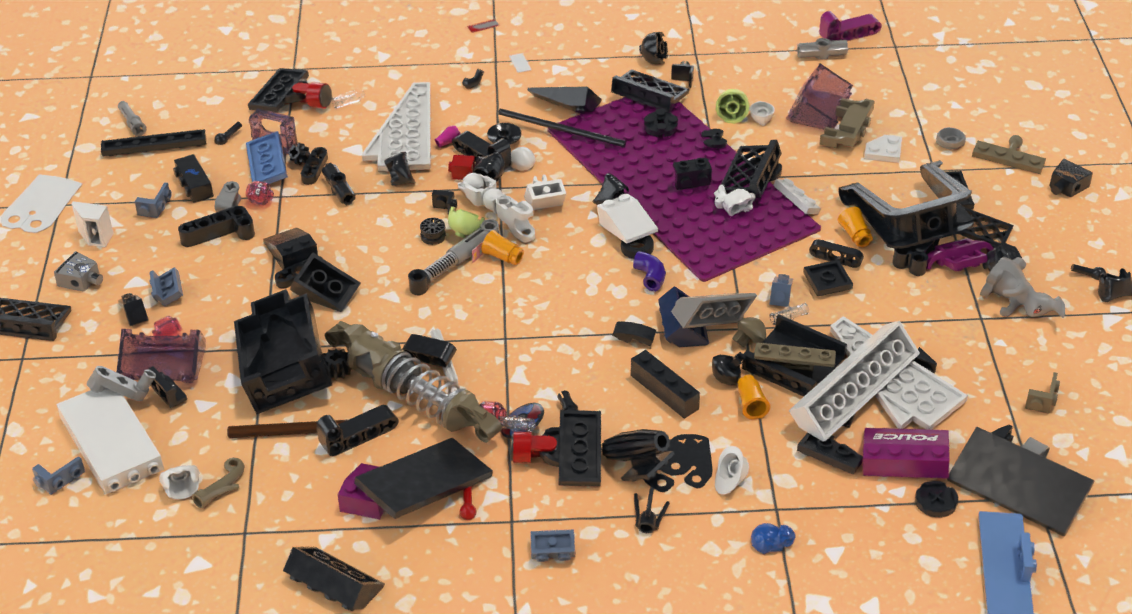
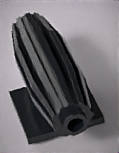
(643, 448)

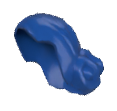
(771, 538)

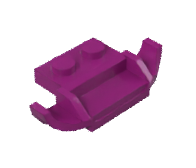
(959, 254)

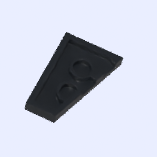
(831, 453)

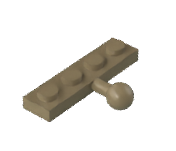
(1010, 155)

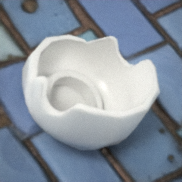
(522, 158)

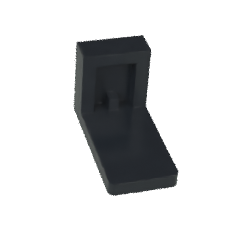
(133, 308)

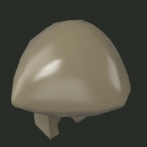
(748, 329)

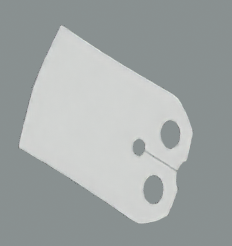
(44, 195)

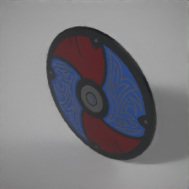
(530, 410)

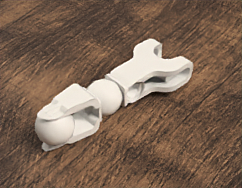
(510, 211)

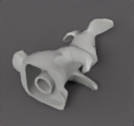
(1010, 282)

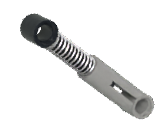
(420, 279)

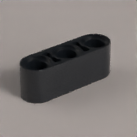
(430, 350)

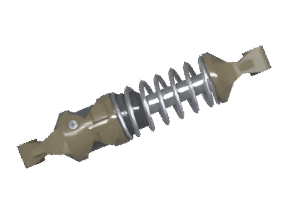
(396, 372)

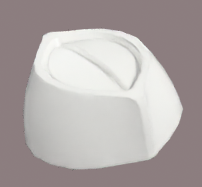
(761, 112)

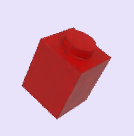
(461, 166)

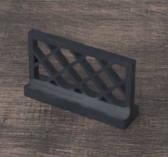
(648, 90)
(763, 170)
(31, 325)

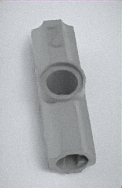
(822, 48)

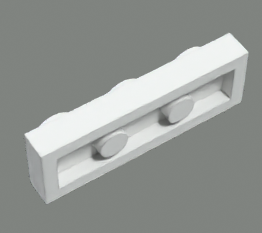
(797, 196)

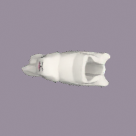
(735, 201)

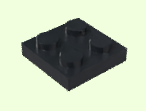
(828, 278)

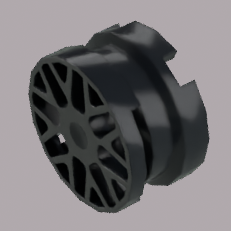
(431, 231)

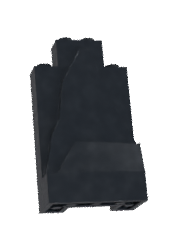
(280, 351)

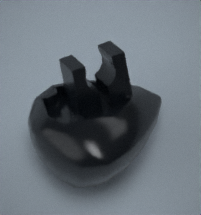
(727, 368)

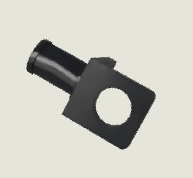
(683, 72)

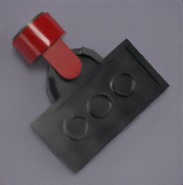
(290, 87)
(571, 447)

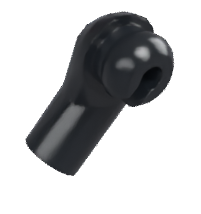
(474, 81)

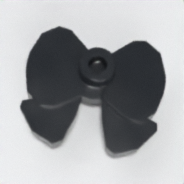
(716, 138)

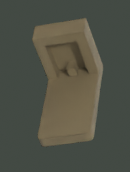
(1041, 400)

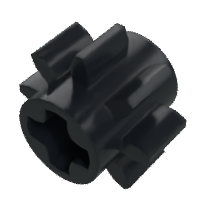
(299, 153)

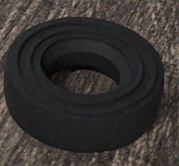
(630, 251)

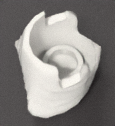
(180, 481)

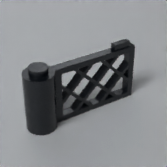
(993, 223)

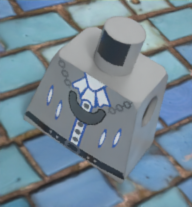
(78, 273)

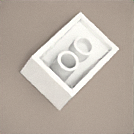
(625, 218)

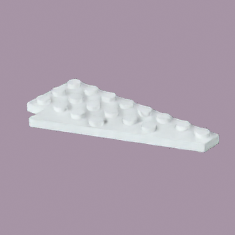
(405, 131)
(913, 393)

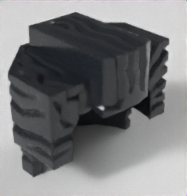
(998, 252)

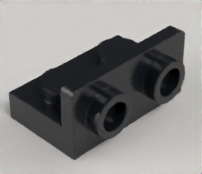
(167, 389)

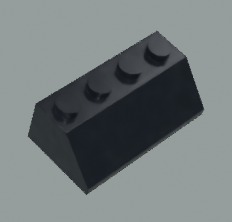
(332, 577)

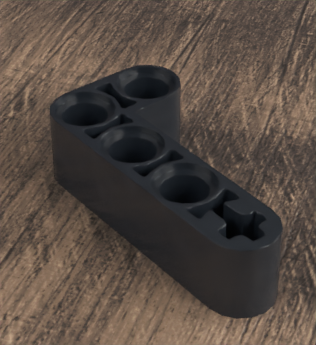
(472, 145)
(217, 225)
(344, 436)

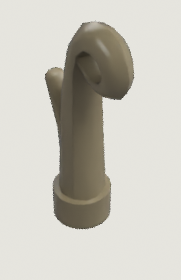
(204, 496)

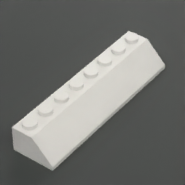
(855, 381)

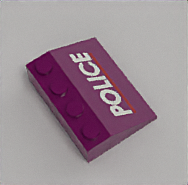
(906, 453)

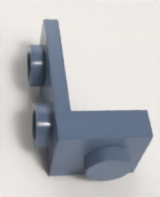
(153, 207)
(781, 290)
(59, 478)

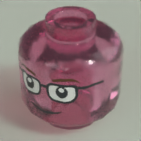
(259, 193)

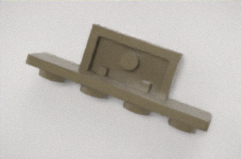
(795, 357)

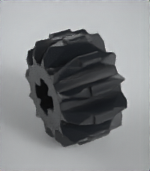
(337, 363)

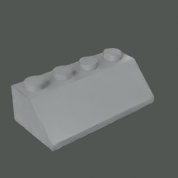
(712, 309)

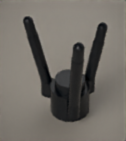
(647, 520)

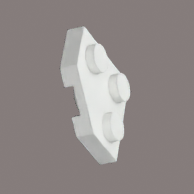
(884, 148)

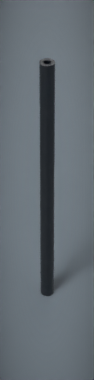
(553, 125)

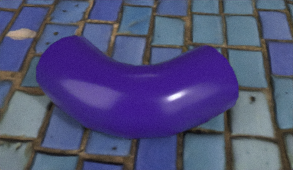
(654, 269)

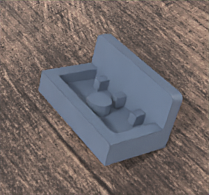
(166, 287)
(552, 544)

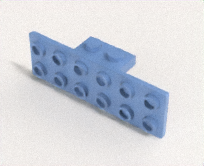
(1006, 563)

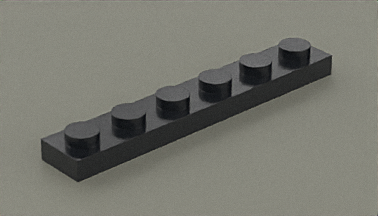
(153, 142)

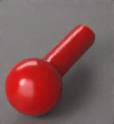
(467, 510)

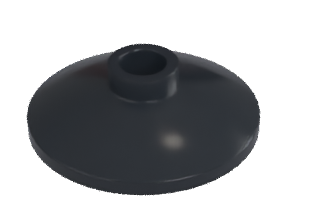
(507, 131)

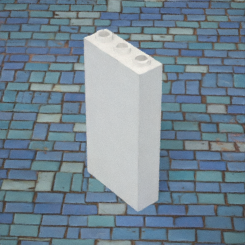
(110, 438)

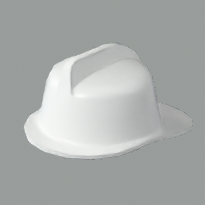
(731, 470)

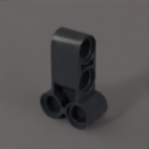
(914, 257)

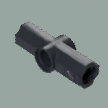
(338, 184)

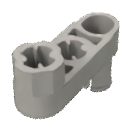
(105, 377)

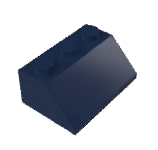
(673, 330)

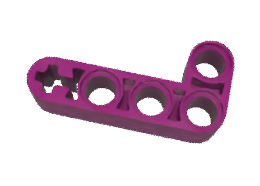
(848, 29)

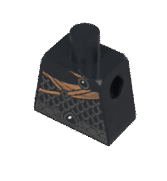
(1070, 179)

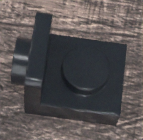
(443, 199)

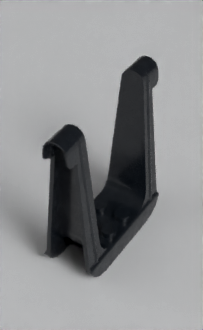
(919, 222)

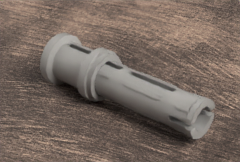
(133, 121)

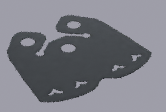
(687, 455)

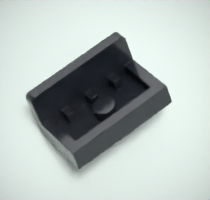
(692, 173)

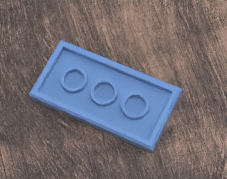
(266, 158)

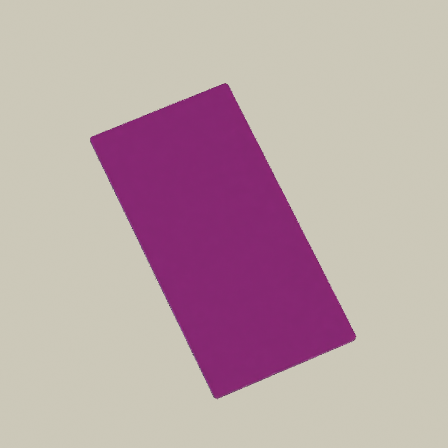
(686, 219)

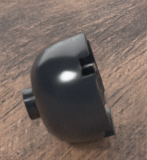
(654, 48)

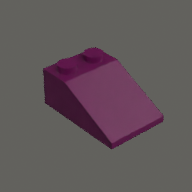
(354, 500)

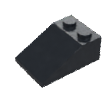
(291, 247)
(324, 284)

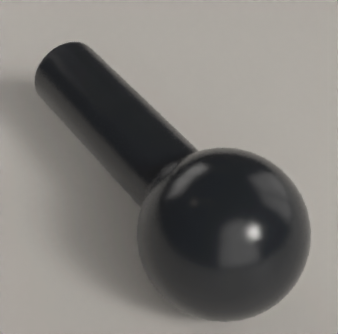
(222, 138)
(1095, 273)

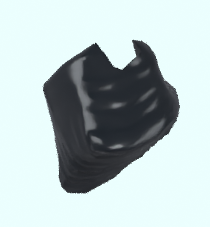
(490, 166)
(399, 169)
(611, 189)
(1114, 286)

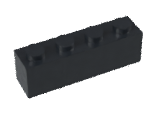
(665, 384)

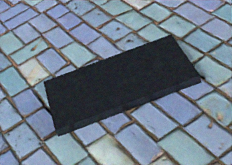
(423, 477)
(1020, 481)

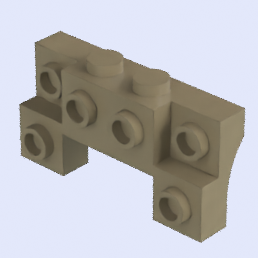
(853, 125)

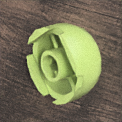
(732, 106)
(463, 222)

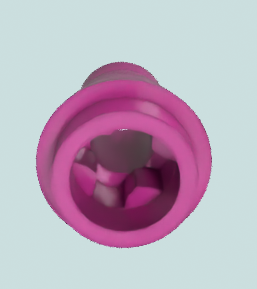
(447, 136)

